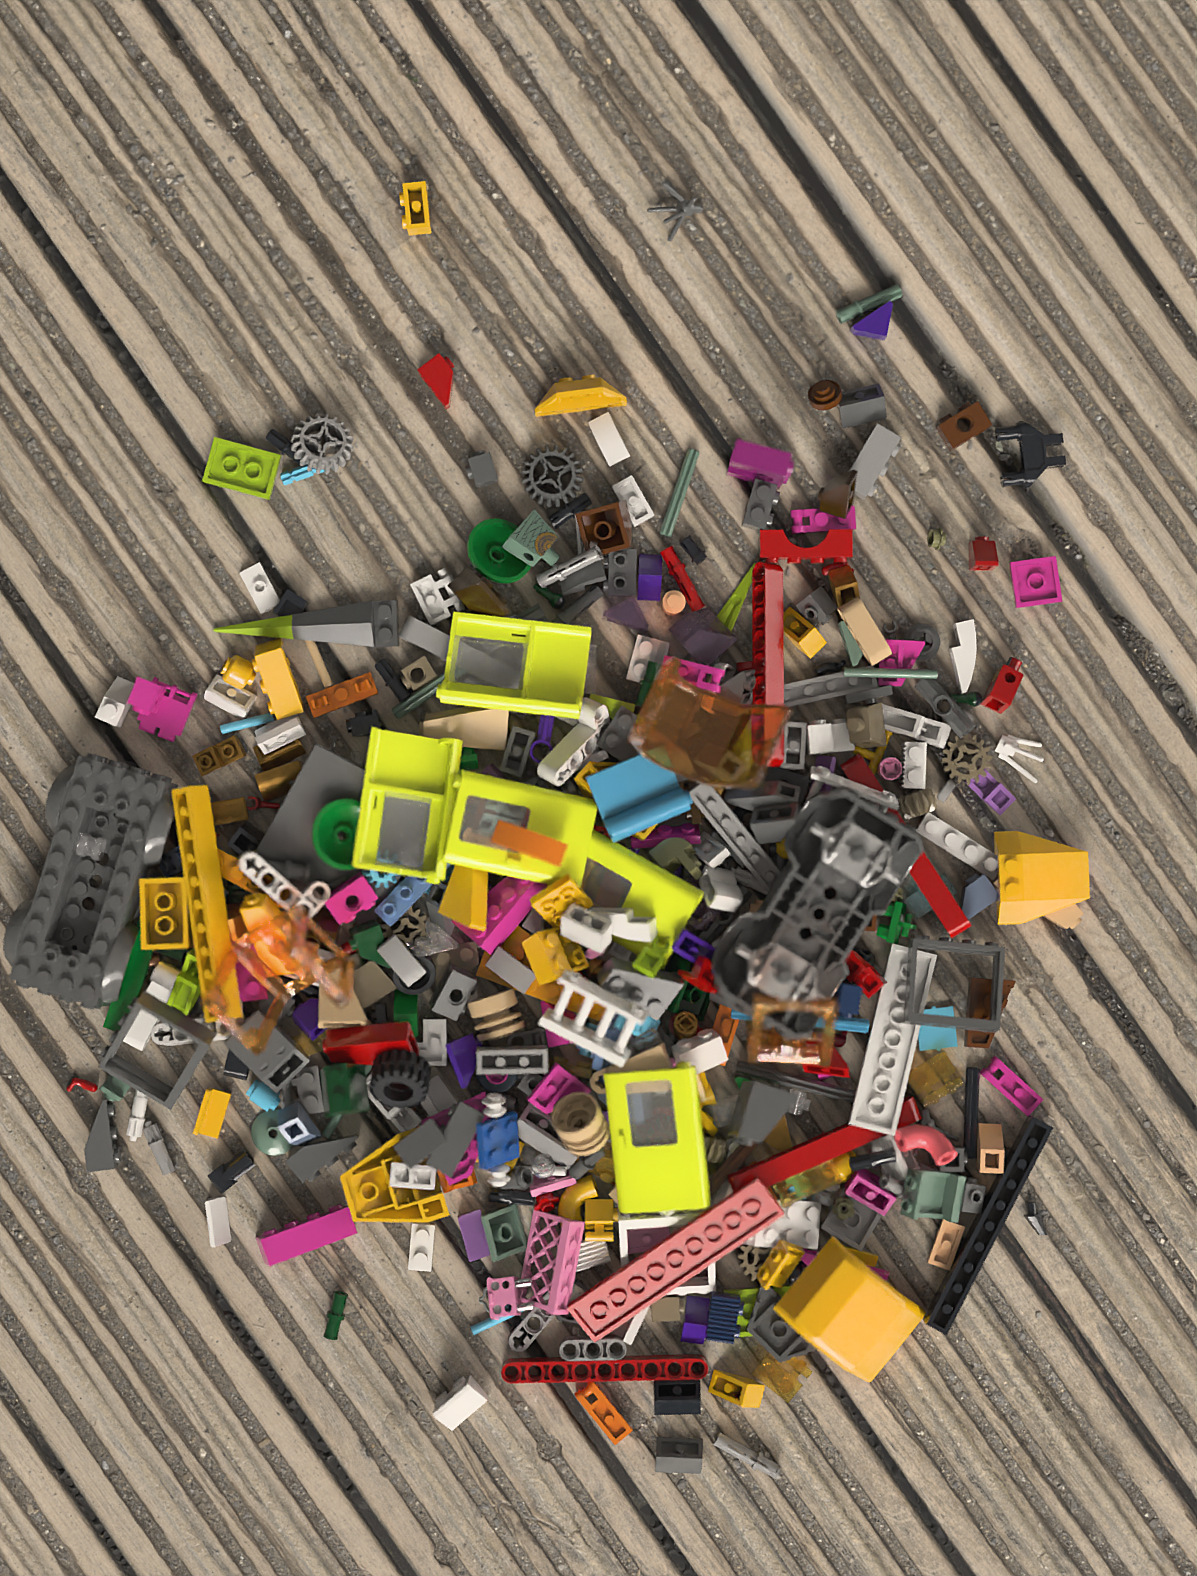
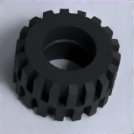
(400, 1079)

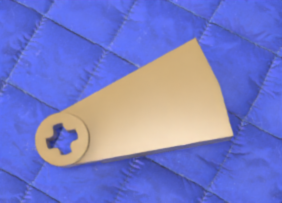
(652, 1058)

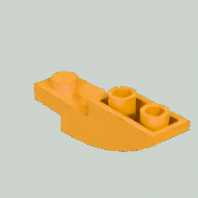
(229, 871)

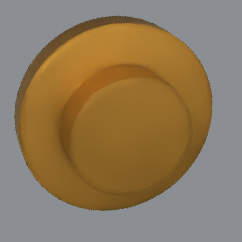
(594, 967)

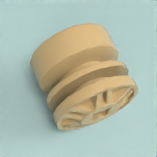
(496, 1015)
(580, 1123)

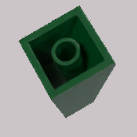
(344, 1089)

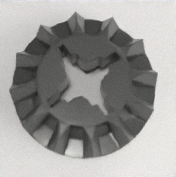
(931, 637)

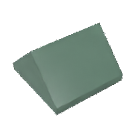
(503, 1232)

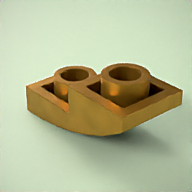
(219, 755)

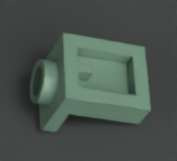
(114, 1089)

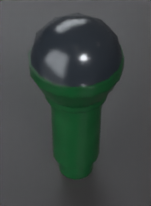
(556, 600)
(973, 698)

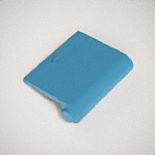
(636, 796)

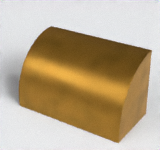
(275, 782)

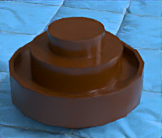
(824, 395)

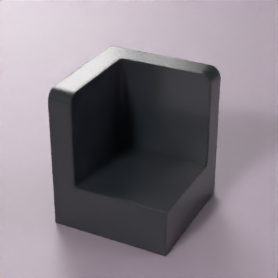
(290, 604)

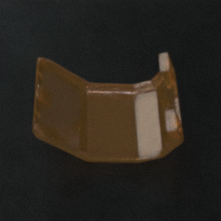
(706, 733)

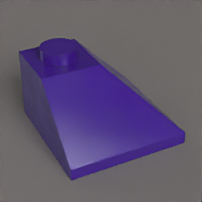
(463, 1056)

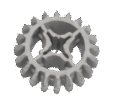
(342, 446)

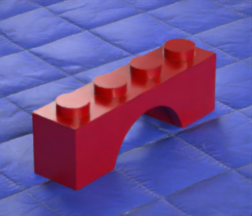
(776, 546)

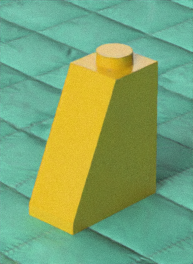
(466, 897)

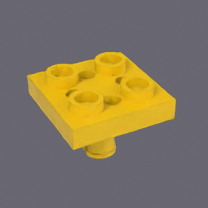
(557, 898)

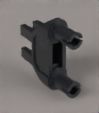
(1032, 453)

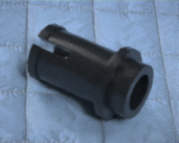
(693, 550)

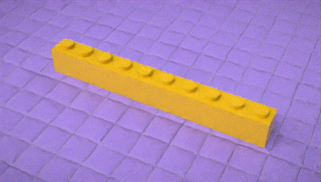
(204, 891)

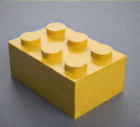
(164, 914)

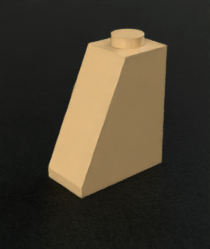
(333, 1017)

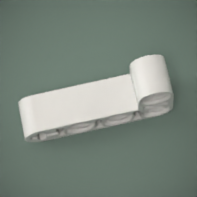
(577, 744)
(279, 883)
(160, 987)
(178, 1038)

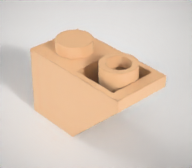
(990, 1148)

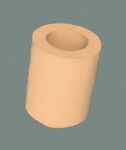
(673, 603)

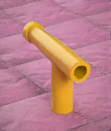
(874, 757)

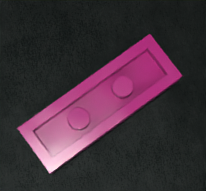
(687, 831)

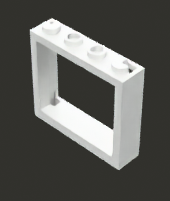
(655, 1219)

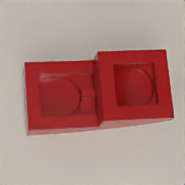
(863, 974)

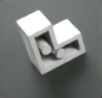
(827, 738)

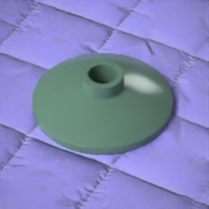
(262, 1138)

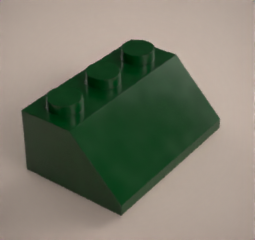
(690, 997)

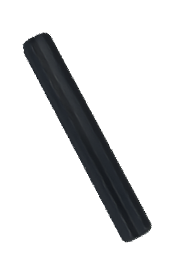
(971, 1111)

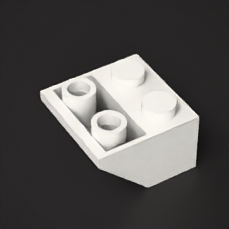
(459, 1403)

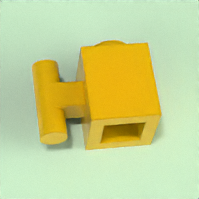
(599, 1217)

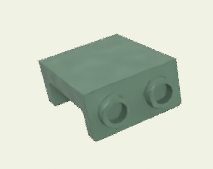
(932, 1194)

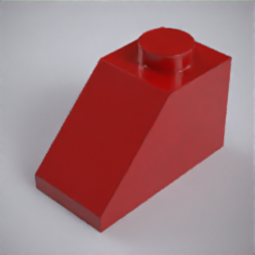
(439, 378)
(982, 554)
(837, 1064)

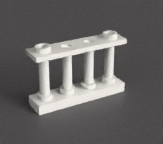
(824, 775)
(576, 1031)

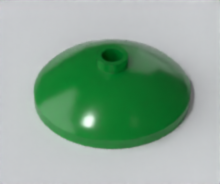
(487, 540)
(335, 817)

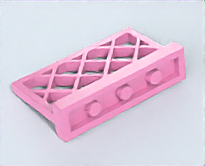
(563, 1265)

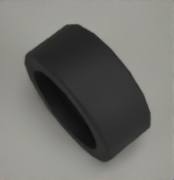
(420, 985)

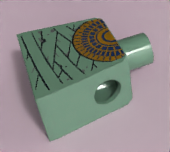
(533, 541)

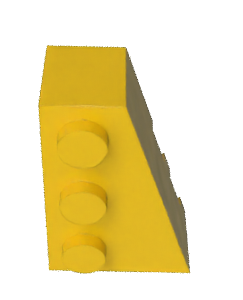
(277, 679)

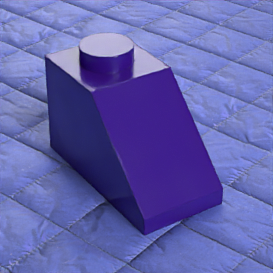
(306, 1018)

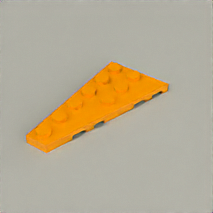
(548, 992)

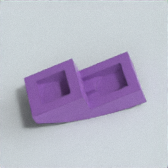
(992, 792)

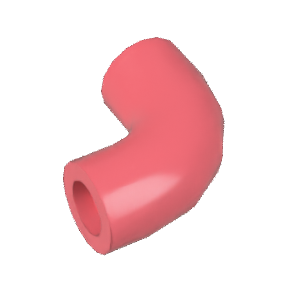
(927, 1138)

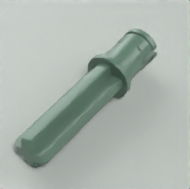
(867, 304)

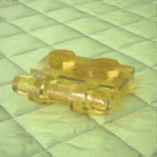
(930, 1073)
(780, 1380)

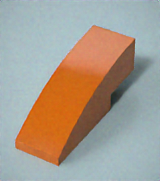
(529, 843)

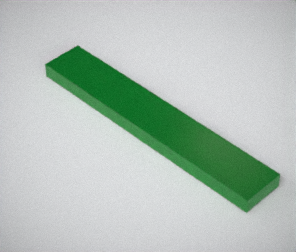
(131, 983)

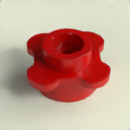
(546, 1202)

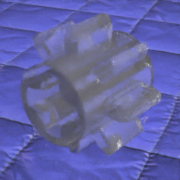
(800, 1104)

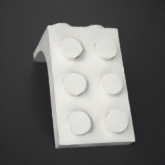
(797, 1226)

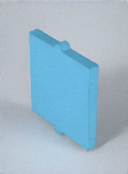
(937, 1037)

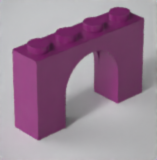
(759, 462)

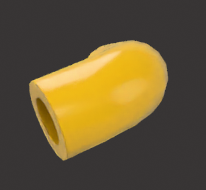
(575, 1196)

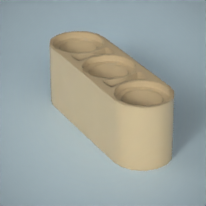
(864, 631)

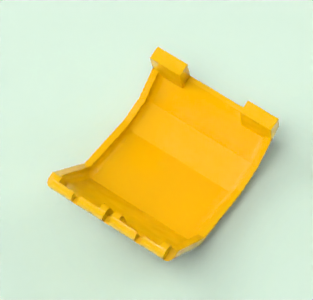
(849, 1311)

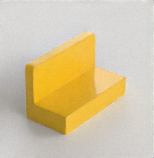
(212, 1112)

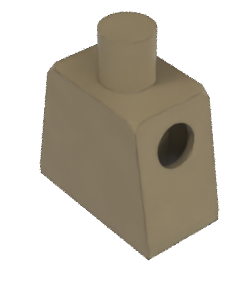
(866, 726)
(370, 981)

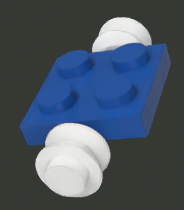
(497, 1139)

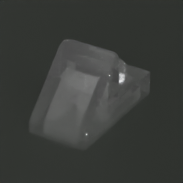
(435, 941)

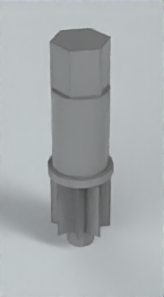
(158, 1147)

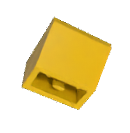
(553, 954)

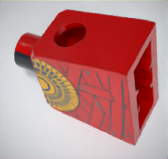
(1003, 686)

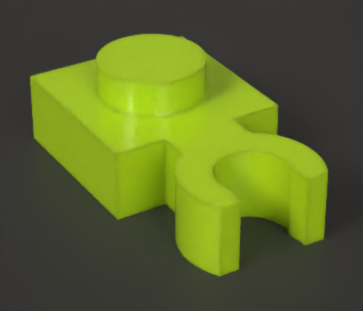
(651, 959)

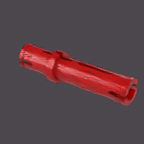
(682, 579)

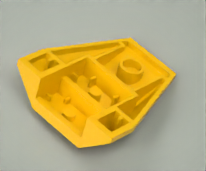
(1037, 876)
(375, 1201)

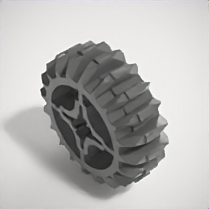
(542, 481)

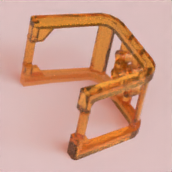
(294, 957)
(778, 1045)

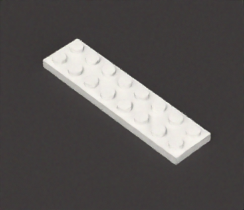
(890, 1044)

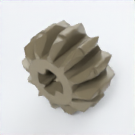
(917, 803)
(714, 1148)

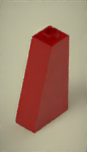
(366, 1042)

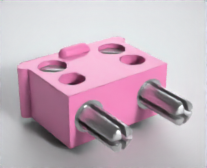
(502, 1297)

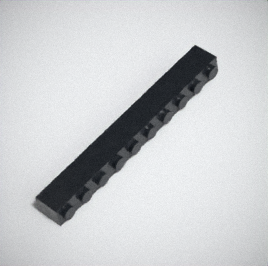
(987, 1224)

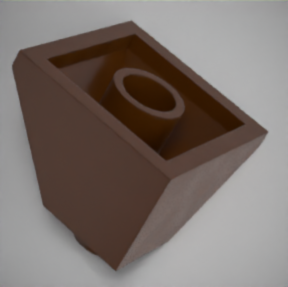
(606, 527)

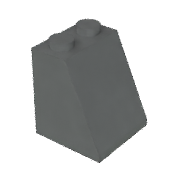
(758, 1111)

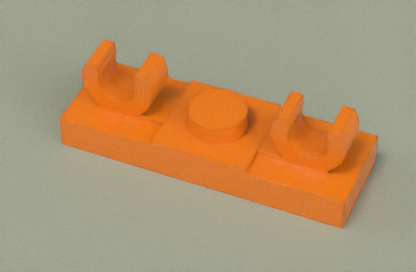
(342, 695)

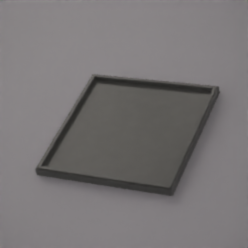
(320, 781)

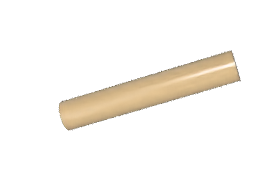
(319, 663)

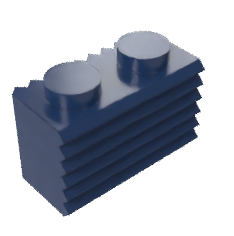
(848, 999)
(723, 1317)

